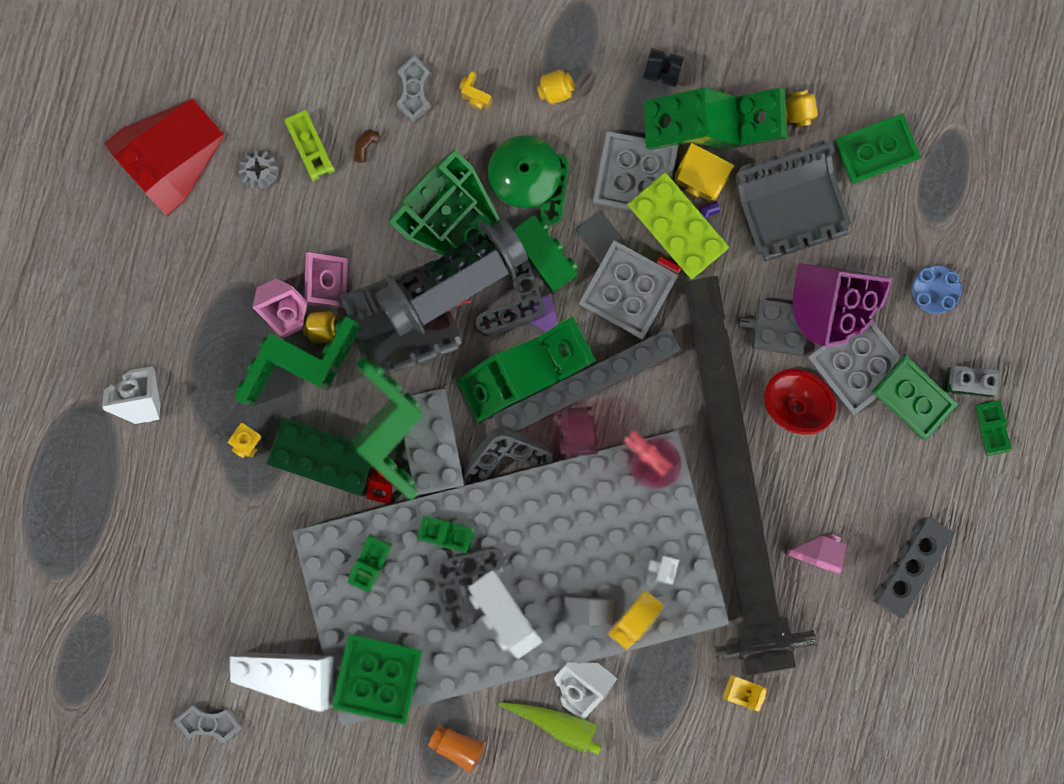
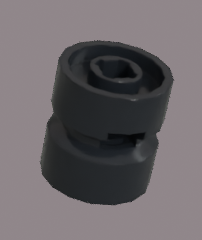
(655, 65)

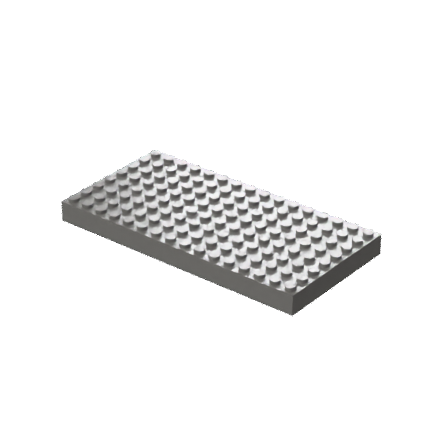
(563, 534)

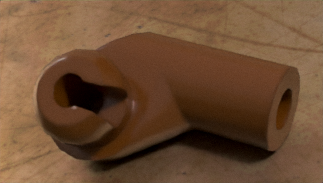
(362, 142)

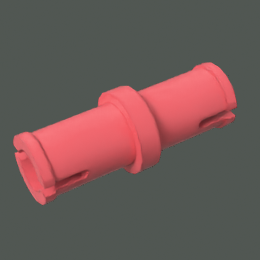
(648, 453)

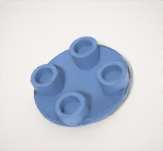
(936, 289)

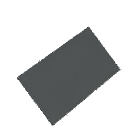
(599, 235)

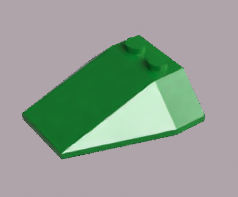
(444, 206)

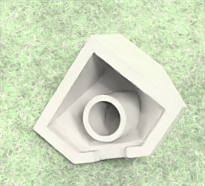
(134, 397)
(583, 686)

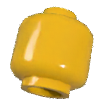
(556, 86)
(801, 108)
(320, 327)

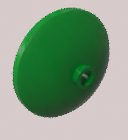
(529, 187)

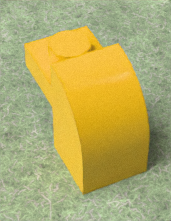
(636, 620)

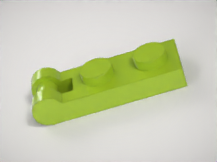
(309, 144)

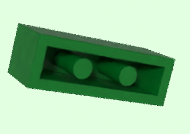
(546, 254)

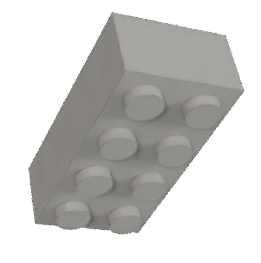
(433, 446)

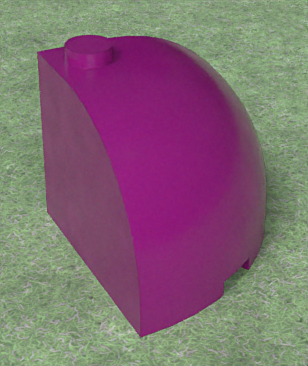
(836, 302)

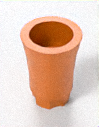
(457, 747)

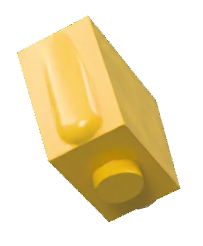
(702, 173)

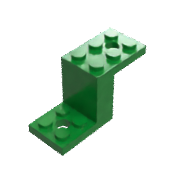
(715, 119)
(297, 361)
(525, 369)
(388, 428)

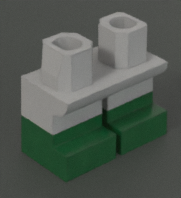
(971, 381)

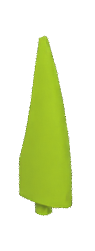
(565, 727)

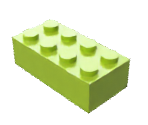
(678, 225)

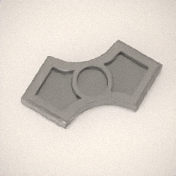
(414, 76)
(198, 722)

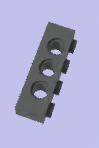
(938, 539)

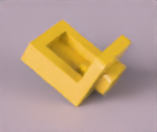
(475, 97)
(244, 441)
(744, 693)

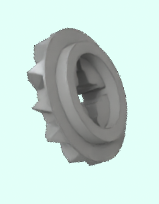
(266, 176)

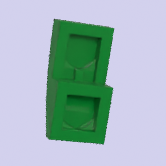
(992, 428)
(446, 534)
(369, 563)

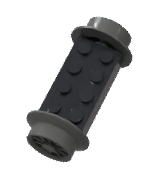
(452, 277)

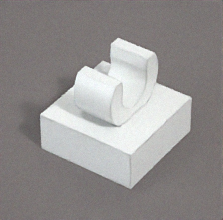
(666, 569)

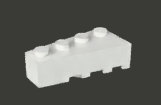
(292, 677)

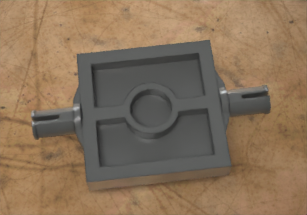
(775, 328)

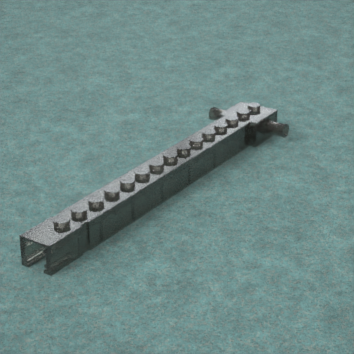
(763, 636)

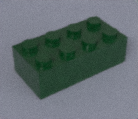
(319, 457)

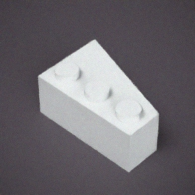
(503, 615)

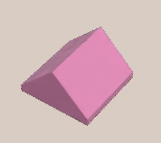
(325, 279)

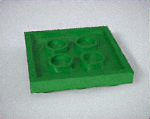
(377, 679)

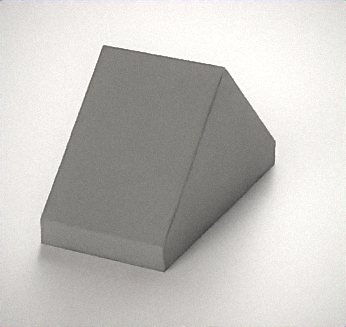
(589, 611)

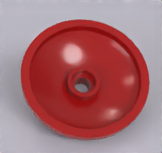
(804, 393)

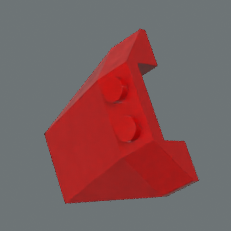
(167, 152)

